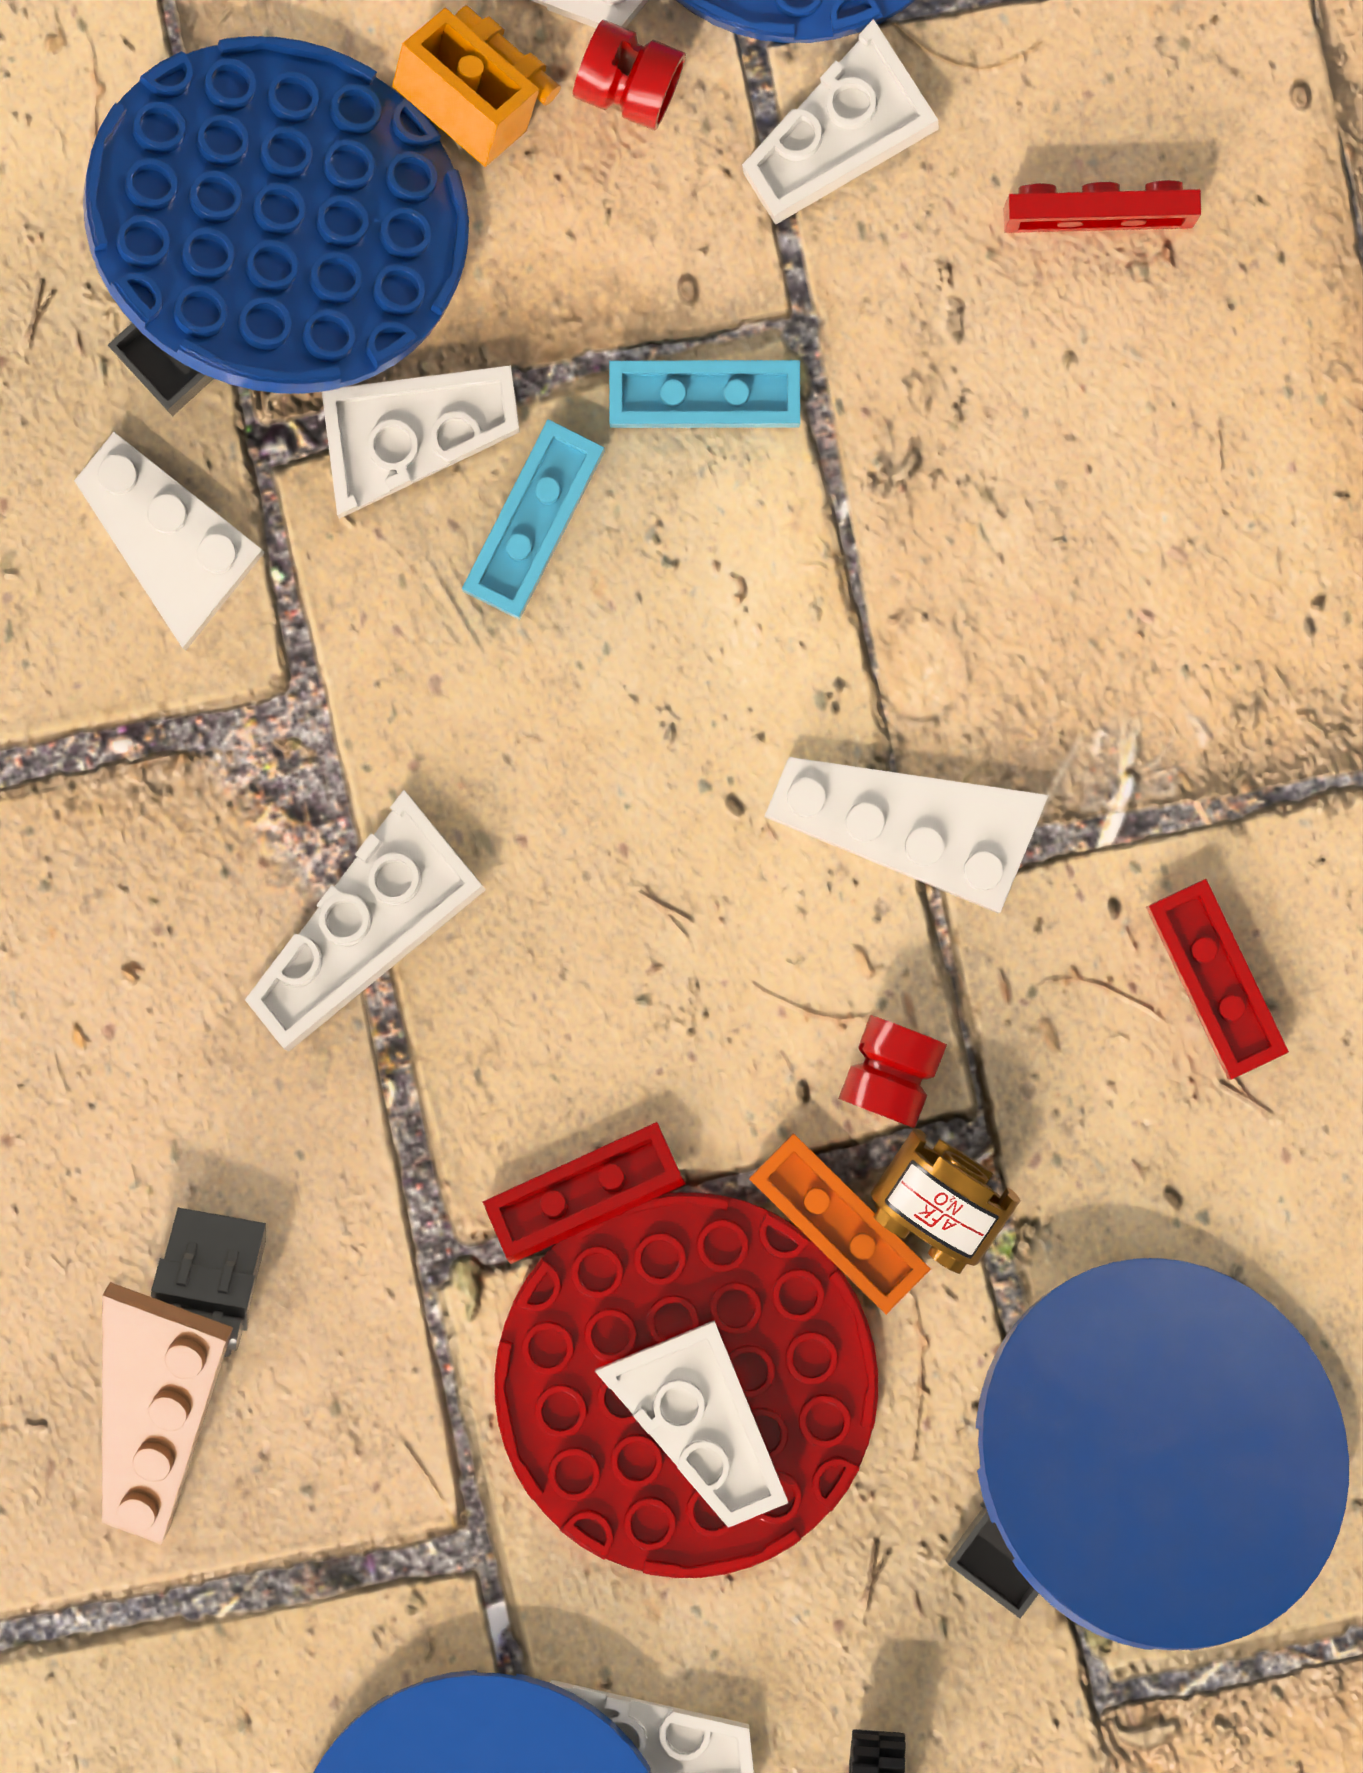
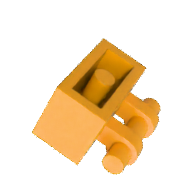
(472, 81)

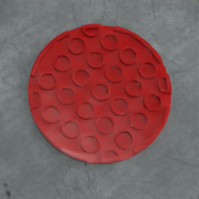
(638, 1282)

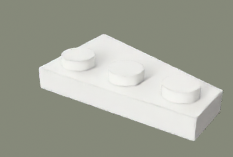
(844, 128)
(411, 428)
(168, 537)
(701, 1419)

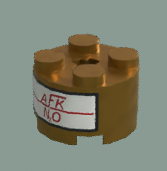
(942, 1201)

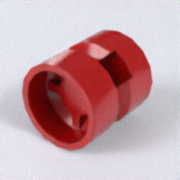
(651, 72)
(892, 1071)

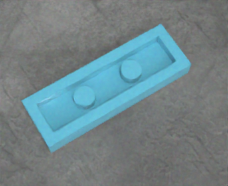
(704, 394)
(533, 519)

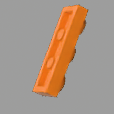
(839, 1223)

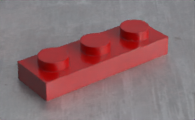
(1101, 208)
(1217, 979)
(583, 1193)

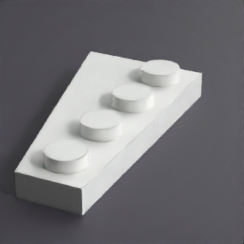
(924, 827)

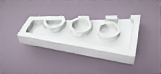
(375, 915)

